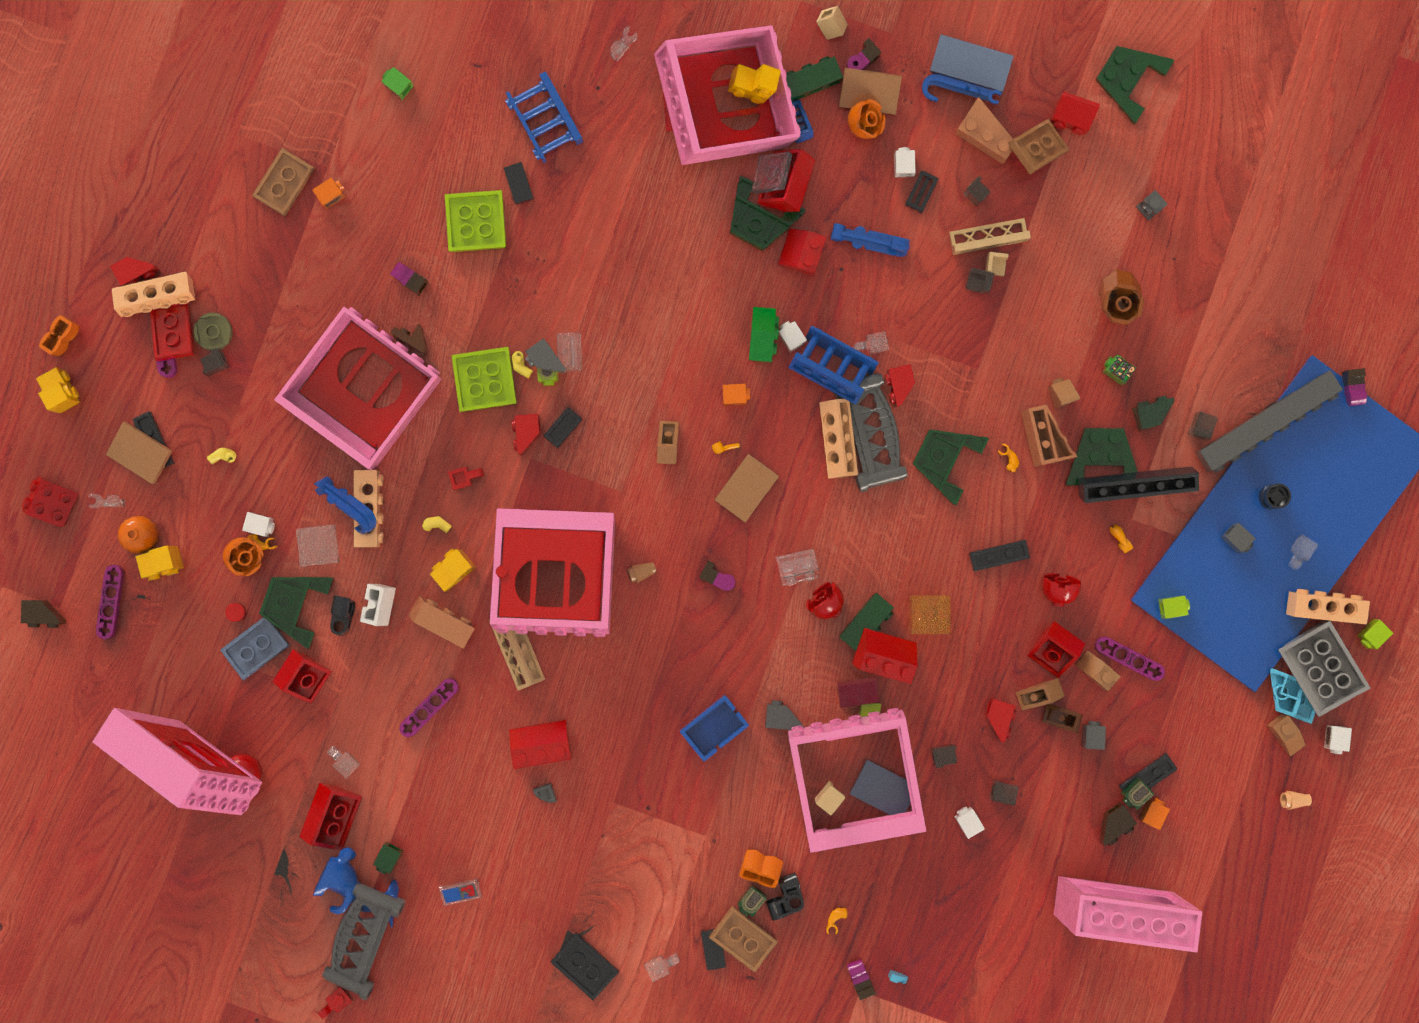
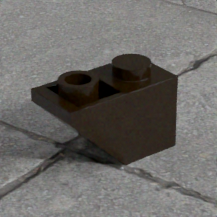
(40, 612)
(1115, 823)

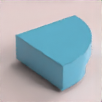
(897, 977)

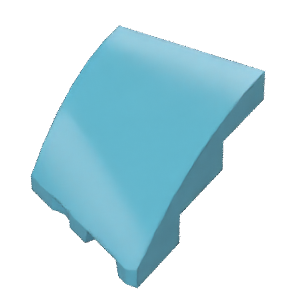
(1289, 697)

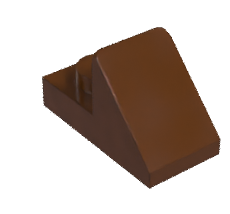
(416, 340)
(1062, 718)

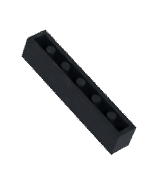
(1138, 484)

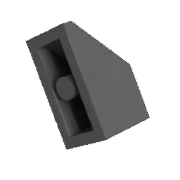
(544, 358)
(780, 716)

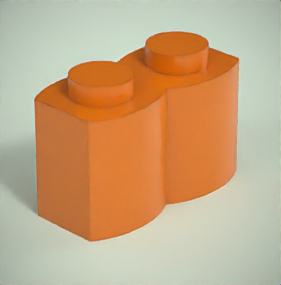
(57, 339)
(761, 868)

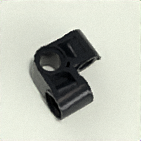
(342, 611)
(780, 906)

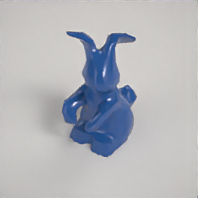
(342, 879)

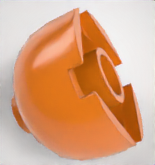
(866, 119)
(138, 534)
(242, 556)

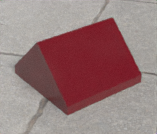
(857, 692)

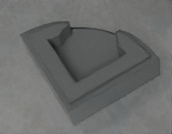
(545, 793)

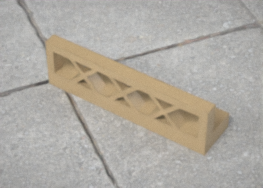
(975, 245)
(526, 659)

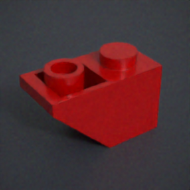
(133, 271)
(901, 382)
(527, 431)
(999, 717)

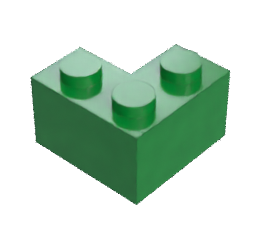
(763, 333)

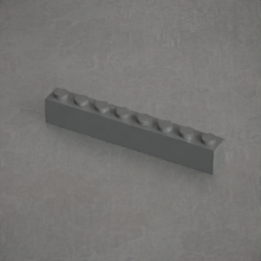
(1269, 421)

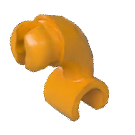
(1013, 462)
(1118, 533)
(264, 545)
(834, 916)

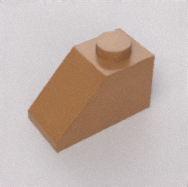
(1063, 392)
(667, 442)
(1097, 670)
(1040, 694)
(1287, 734)

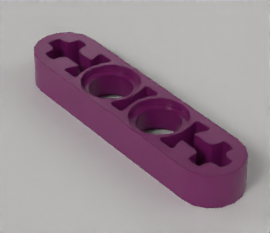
(106, 601)
(1128, 660)
(427, 705)

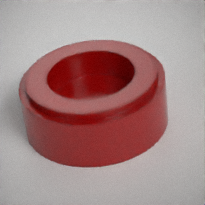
(235, 612)

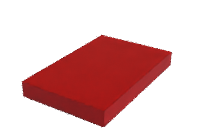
(171, 332)

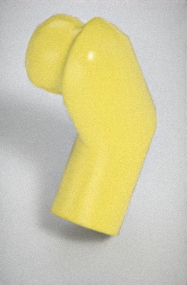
(519, 366)
(222, 453)
(436, 522)

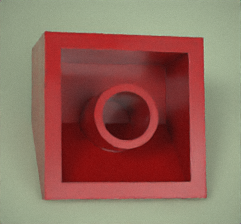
(1074, 113)
(802, 251)
(1056, 649)
(301, 676)

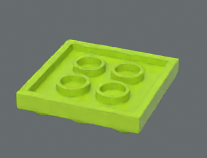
(475, 221)
(484, 379)

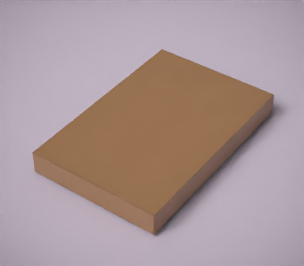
(866, 85)
(1038, 146)
(283, 182)
(139, 452)
(746, 488)
(743, 939)

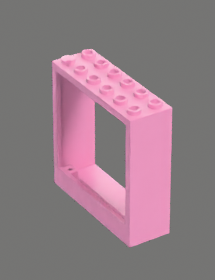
(868, 829)
(1127, 914)

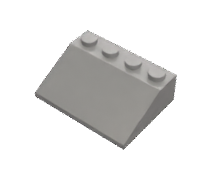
(1323, 667)

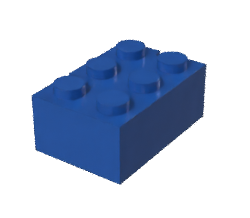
(714, 727)

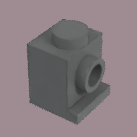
(1151, 205)

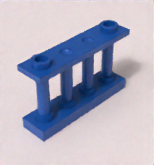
(562, 118)
(821, 375)

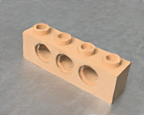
(162, 287)
(838, 438)
(361, 480)
(1356, 612)

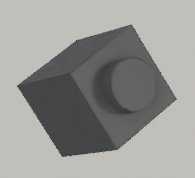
(1238, 538)
(1093, 735)

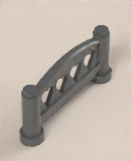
(875, 473)
(383, 908)

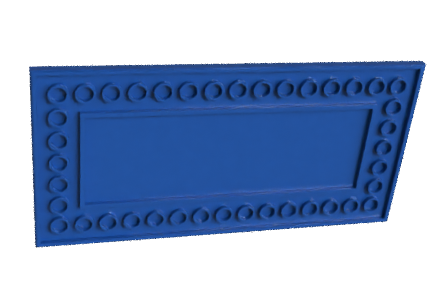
(1342, 480)

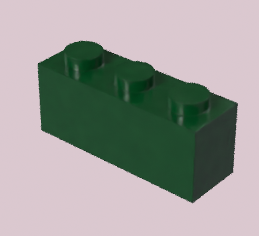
(814, 78)
(868, 617)

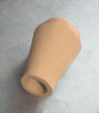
(1293, 800)

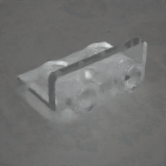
(798, 567)

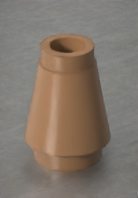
(640, 572)

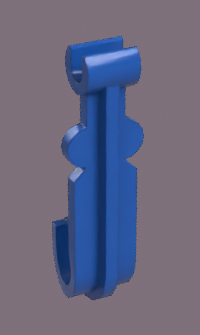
(958, 86)
(871, 240)
(347, 504)

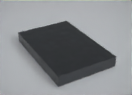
(584, 966)

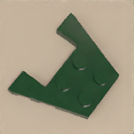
(1123, 73)
(756, 224)
(1101, 448)
(939, 455)
(285, 601)

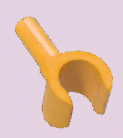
(719, 448)

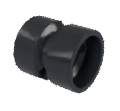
(1274, 496)

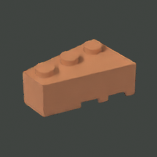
(985, 132)
(1044, 437)
(441, 621)

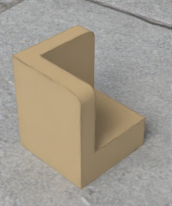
(832, 22)
(996, 263)
(829, 798)

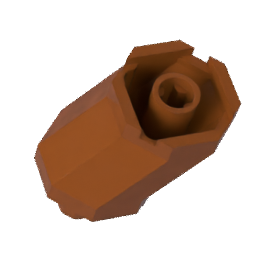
(1121, 297)

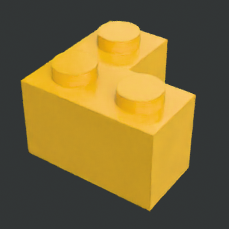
(754, 84)
(57, 391)
(159, 562)
(453, 569)

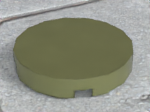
(213, 331)

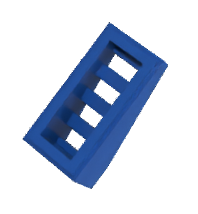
(806, 130)

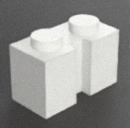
(379, 604)

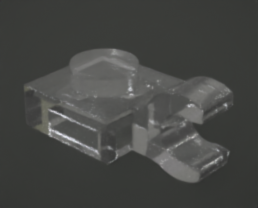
(620, 47)
(875, 343)
(111, 501)
(1303, 550)
(345, 763)
(659, 967)

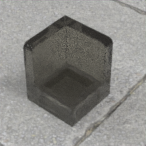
(976, 191)
(979, 281)
(214, 362)
(1202, 426)
(943, 755)
(1004, 792)

